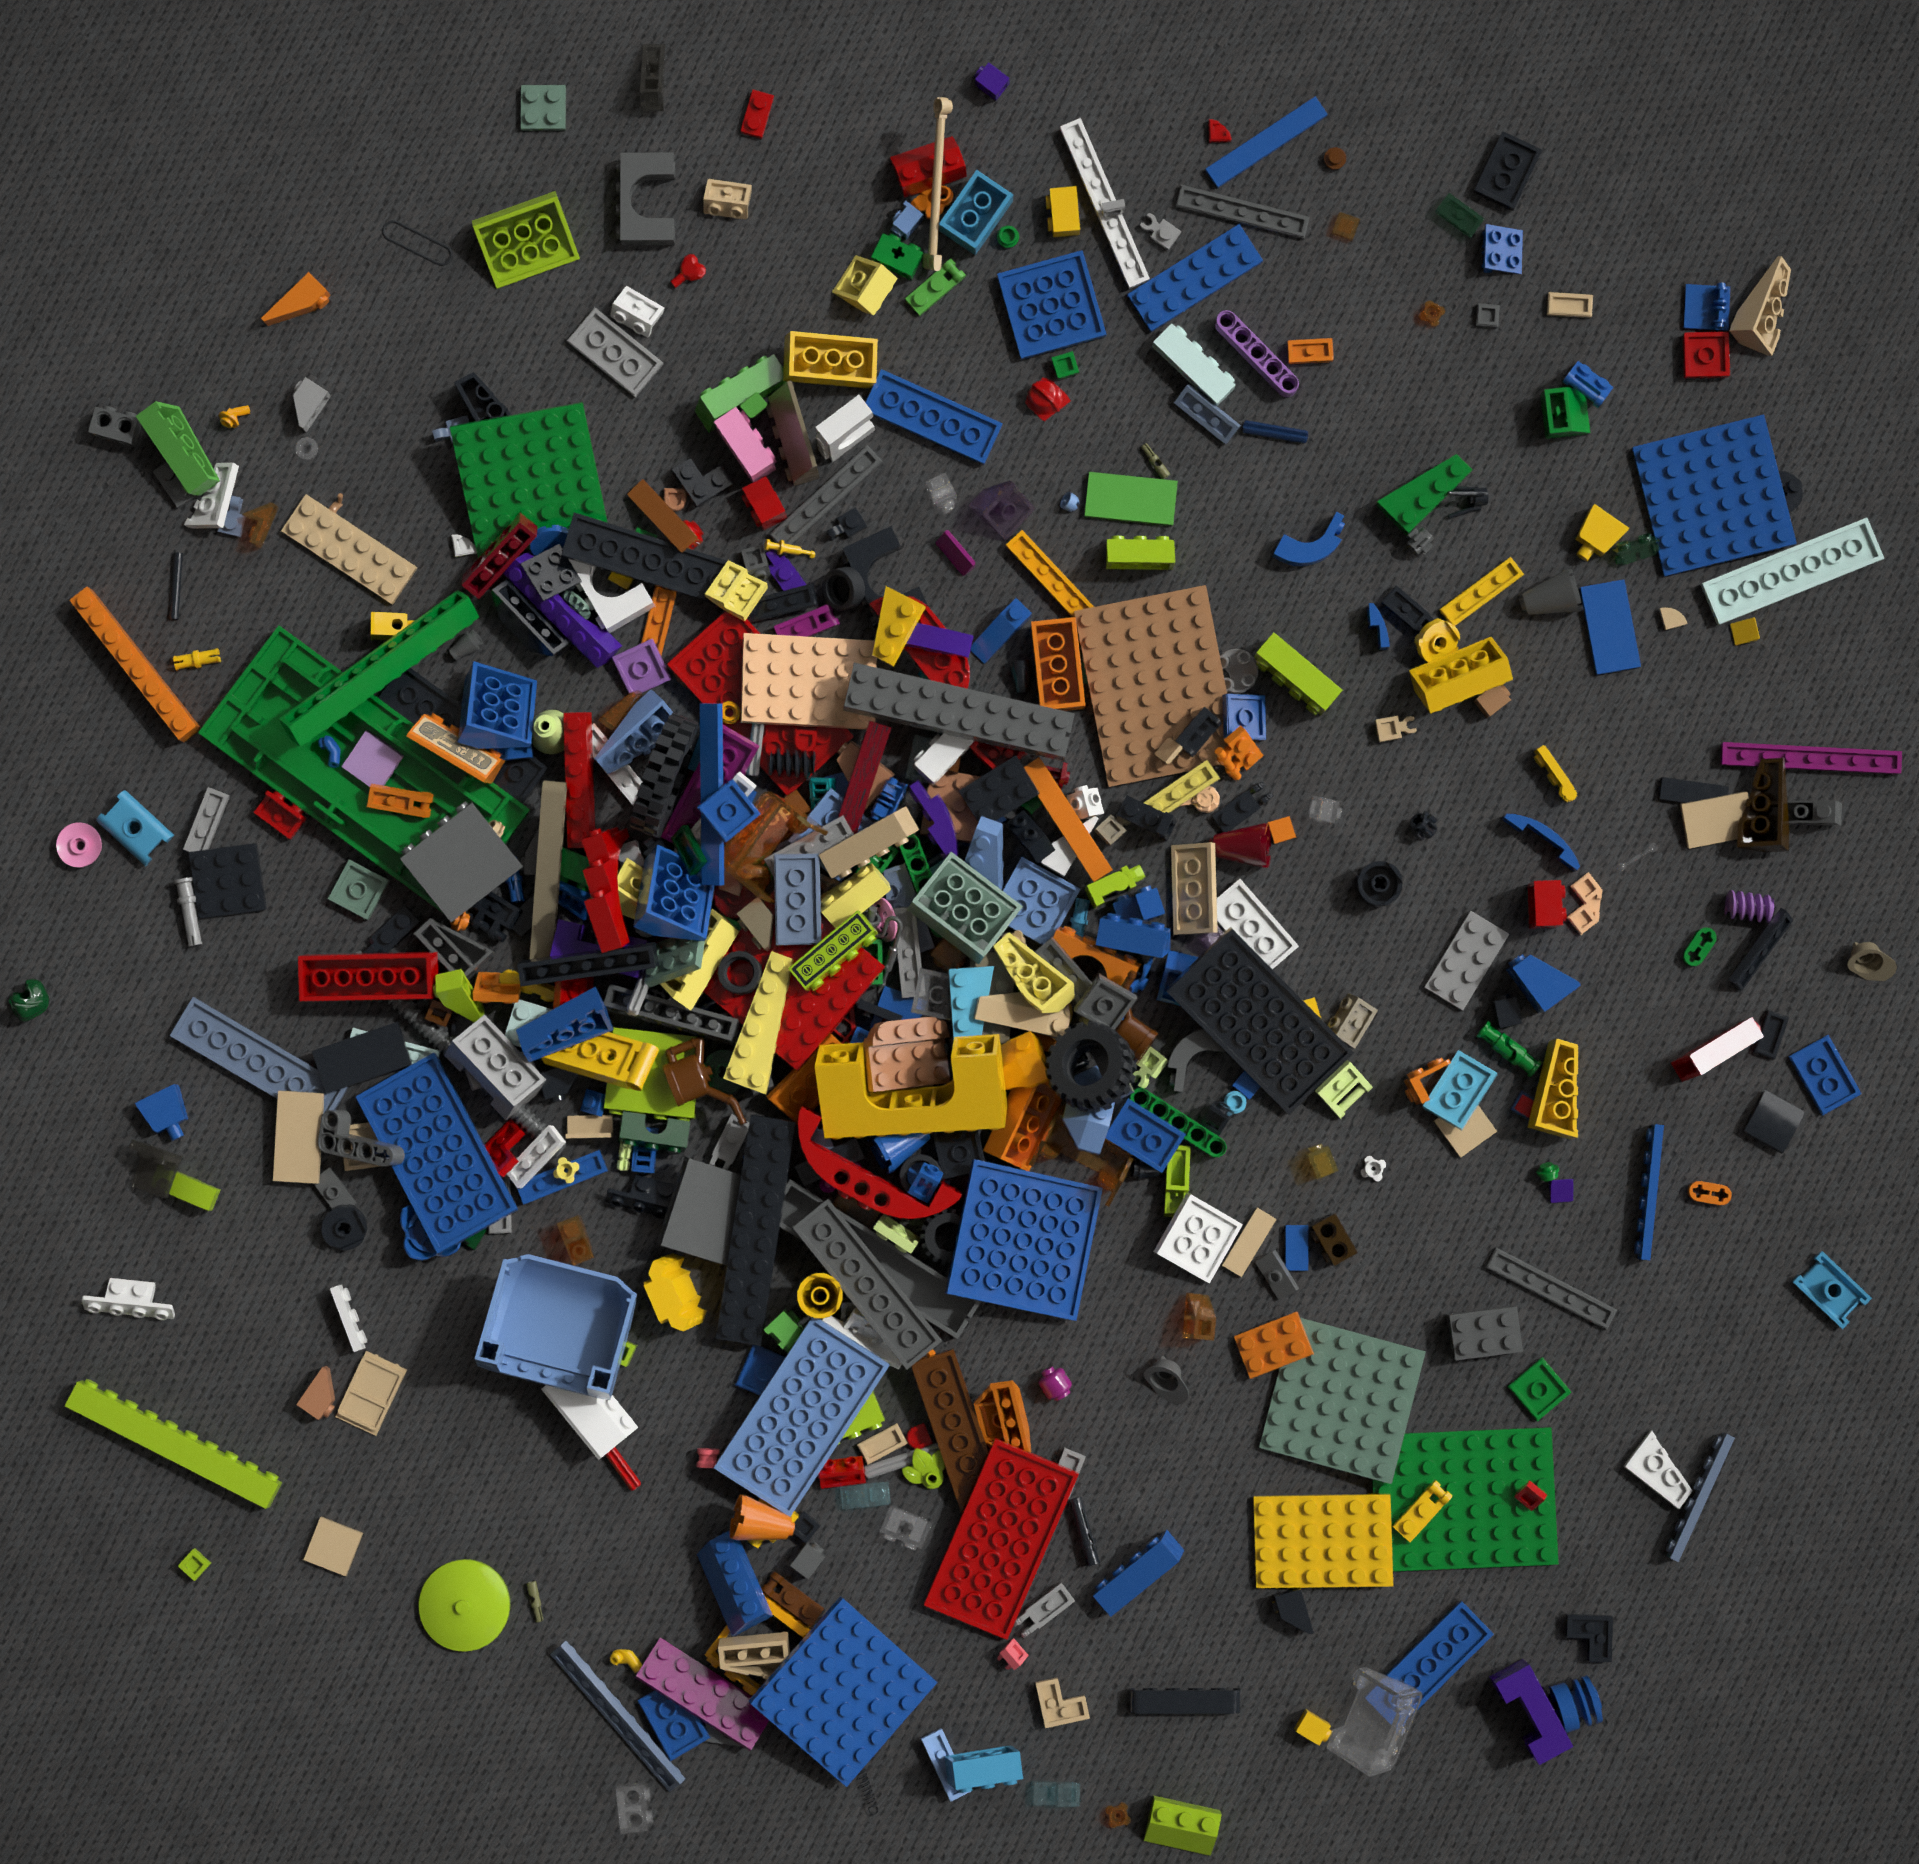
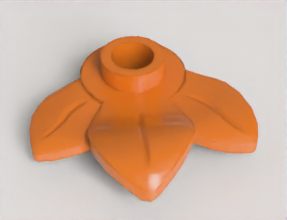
(923, 201)

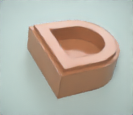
(675, 498)

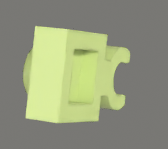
(1151, 1065)

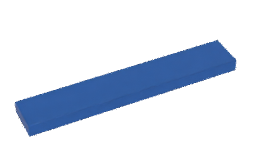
(1266, 142)

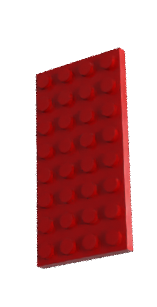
(714, 674)
(1001, 1538)

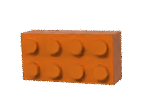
(1058, 664)

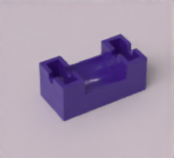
(569, 940)
(1549, 1735)

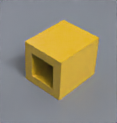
(1313, 1727)

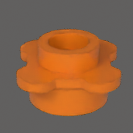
(461, 922)

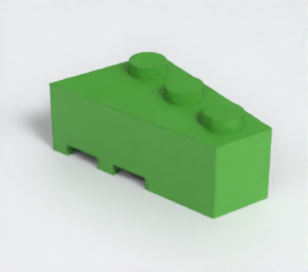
(785, 1329)

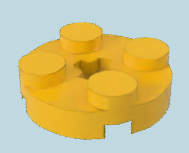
(1430, 632)

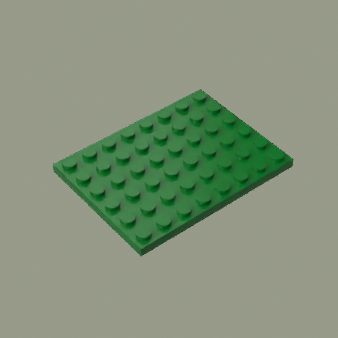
(1483, 1519)

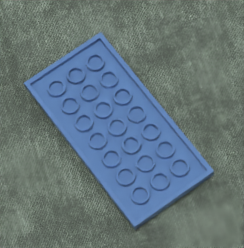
(801, 1415)

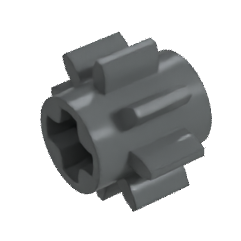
(1419, 541)

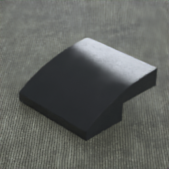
(1773, 1121)

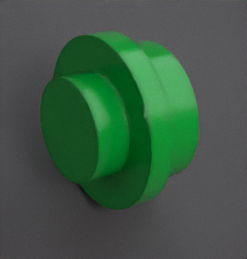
(1008, 236)
(1548, 1171)

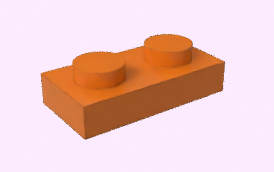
(1310, 351)

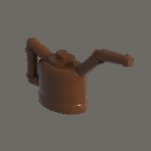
(1133, 1030)
(690, 1077)

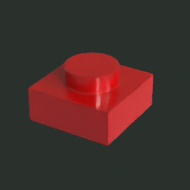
(1530, 1495)

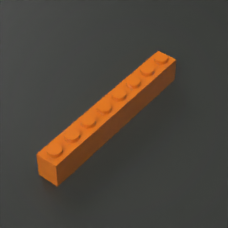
(135, 664)

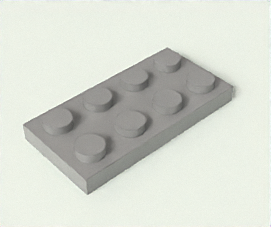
(1466, 960)

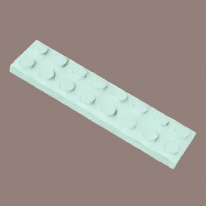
(1792, 571)

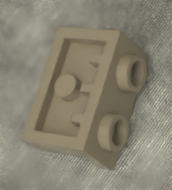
(1352, 1019)

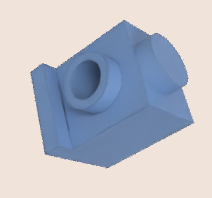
(907, 221)

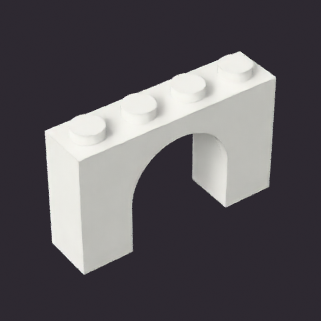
(844, 429)
(612, 611)

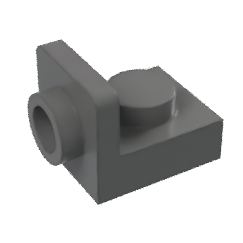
(756, 562)

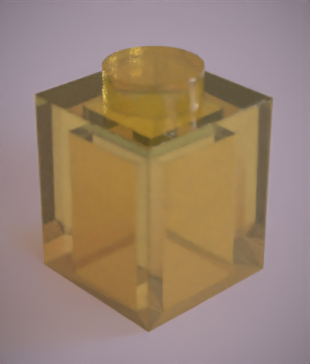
(1321, 1161)

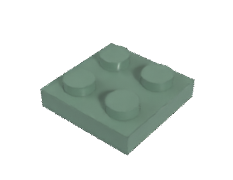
(543, 107)
(358, 889)

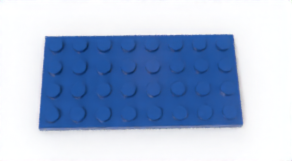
(445, 1160)

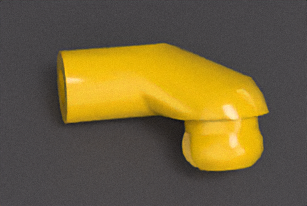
(625, 1656)

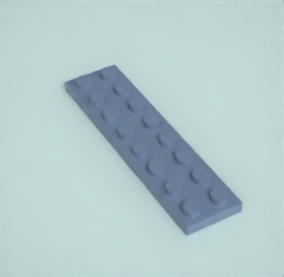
(248, 1054)

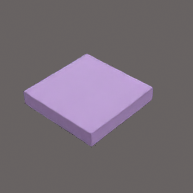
(372, 760)

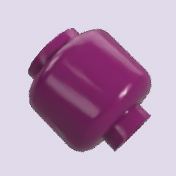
(1055, 1383)

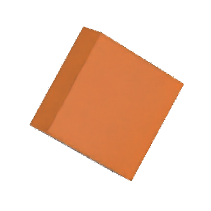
(1281, 830)

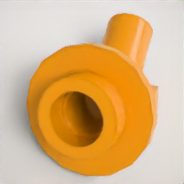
(229, 417)

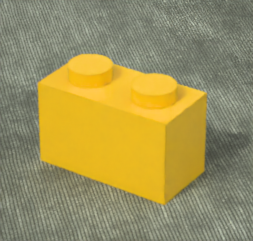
(1064, 211)

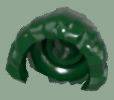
(30, 1002)

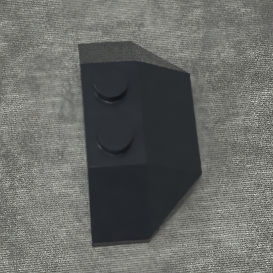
(527, 621)

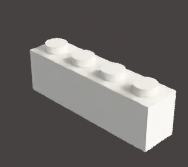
(940, 756)

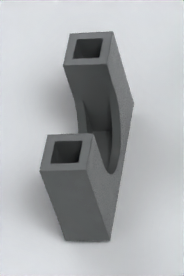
(633, 171)

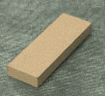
(1249, 1242)

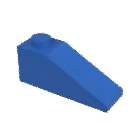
(1001, 630)

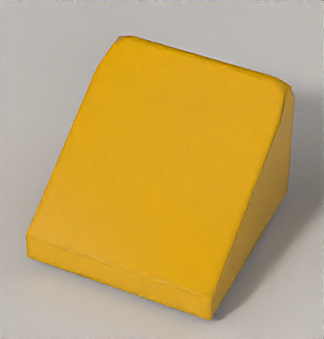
(1745, 631)

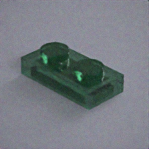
(1459, 215)

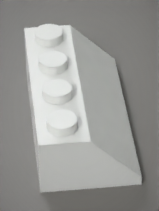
(597, 1421)

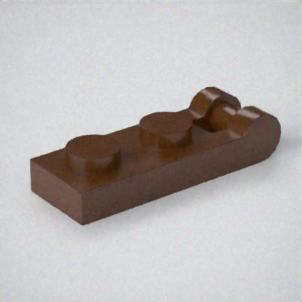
(792, 1599)

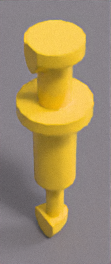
(786, 548)

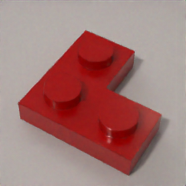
(500, 1146)

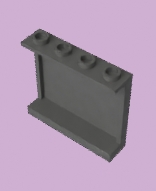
(460, 860)
(701, 1211)

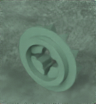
(576, 603)

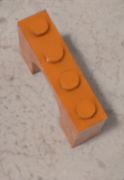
(1114, 963)

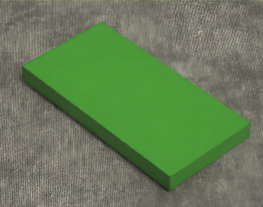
(1131, 498)

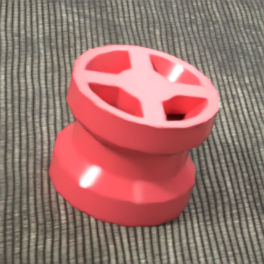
(707, 1457)

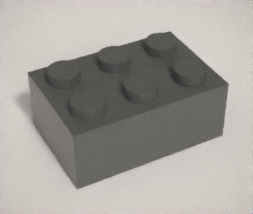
(1484, 1332)

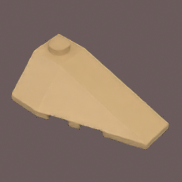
(1016, 1012)

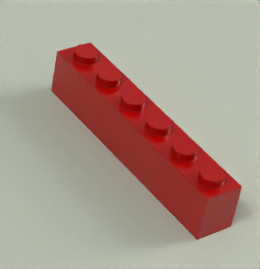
(579, 776)

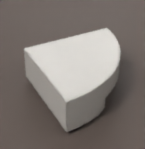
(463, 546)

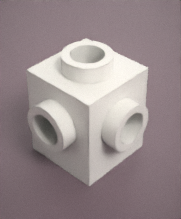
(1086, 802)

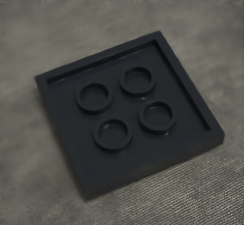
(227, 880)

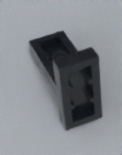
(1147, 817)

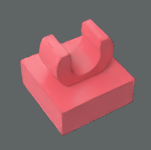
(1013, 1654)

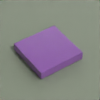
(641, 667)

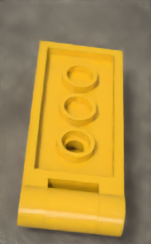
(593, 1057)

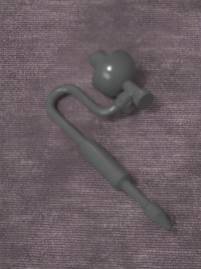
(875, 919)

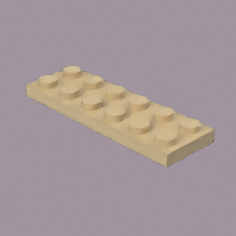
(349, 549)

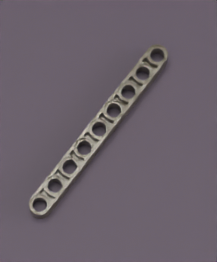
(548, 868)

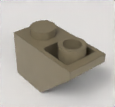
(759, 921)

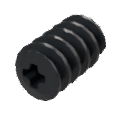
(792, 763)

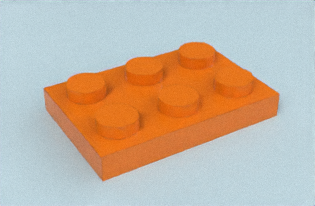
(1273, 1345)

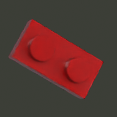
(757, 114)

